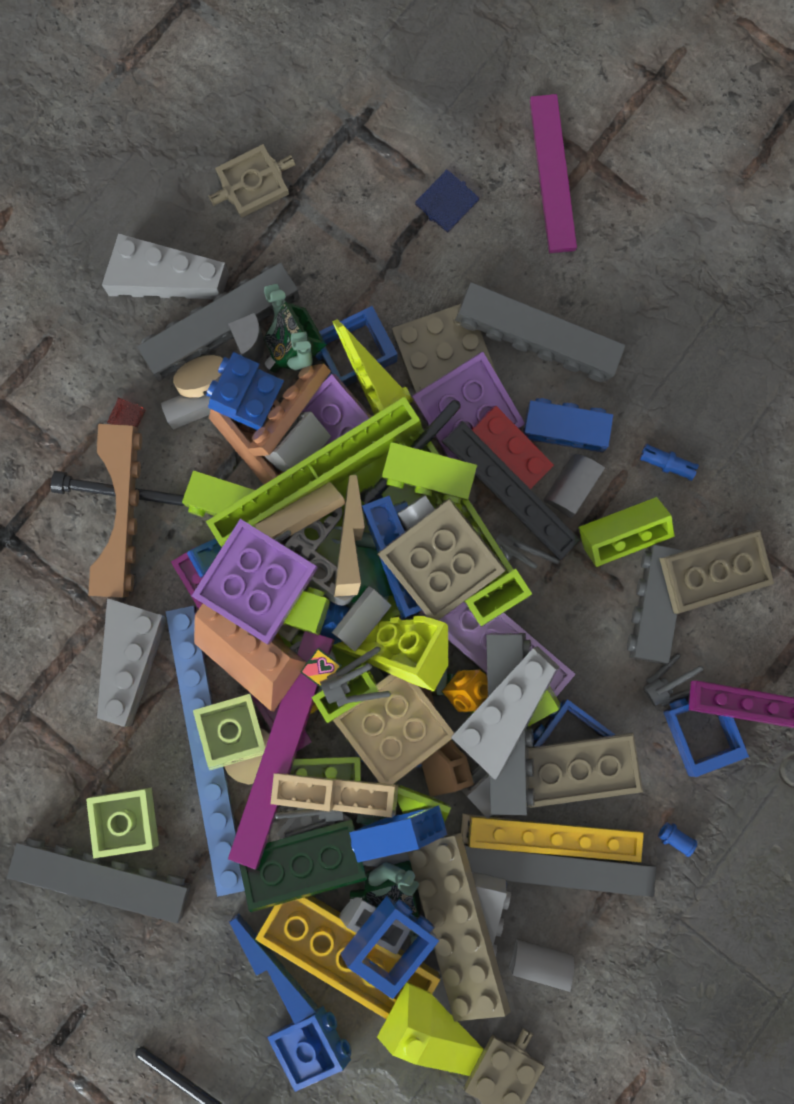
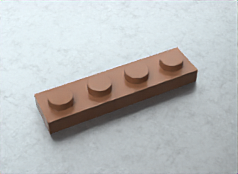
(285, 414)

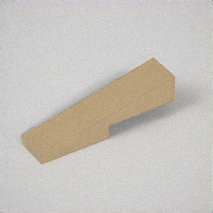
(353, 526)
(334, 794)

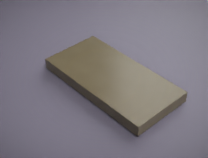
(716, 571)
(585, 769)

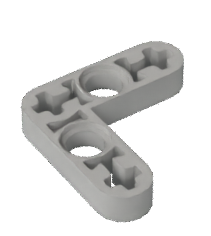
(307, 549)

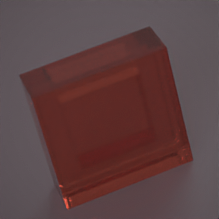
(126, 413)

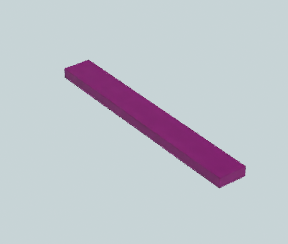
(277, 758)

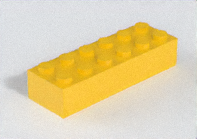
(315, 936)

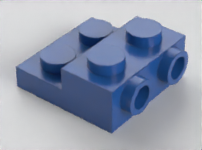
(243, 391)
(310, 1049)

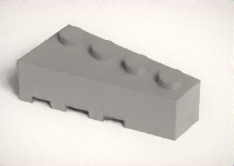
(157, 270)
(127, 658)
(502, 718)

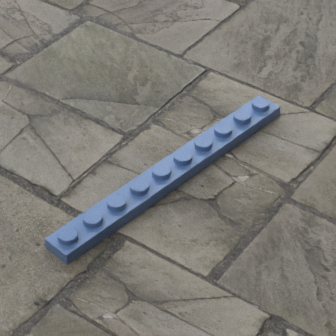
(211, 784)

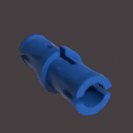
(669, 462)

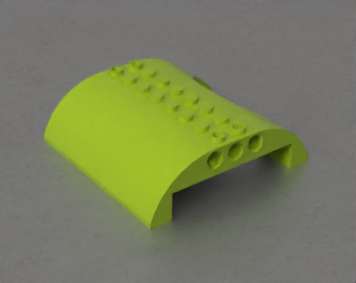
(364, 454)

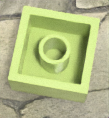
(229, 732)
(122, 822)

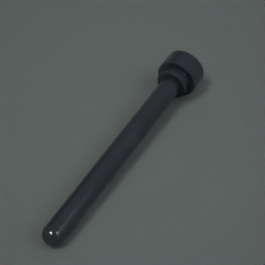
(62, 483)
(375, 492)
(175, 1077)

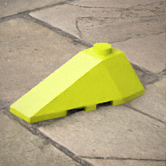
(375, 381)
(409, 649)
(427, 1034)

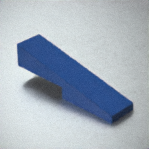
(385, 528)
(261, 959)

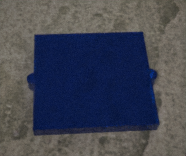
(447, 201)

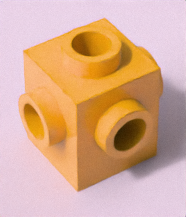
(467, 690)

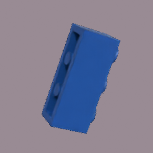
(568, 425)

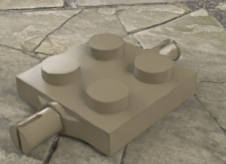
(252, 181)
(504, 1072)

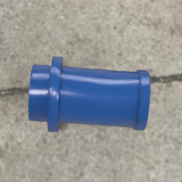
(677, 839)

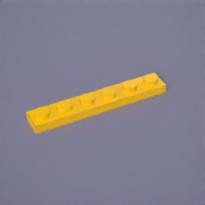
(555, 839)

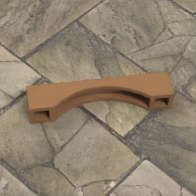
(118, 450)
(446, 768)

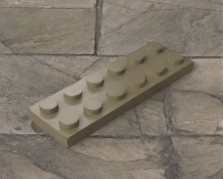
(459, 923)

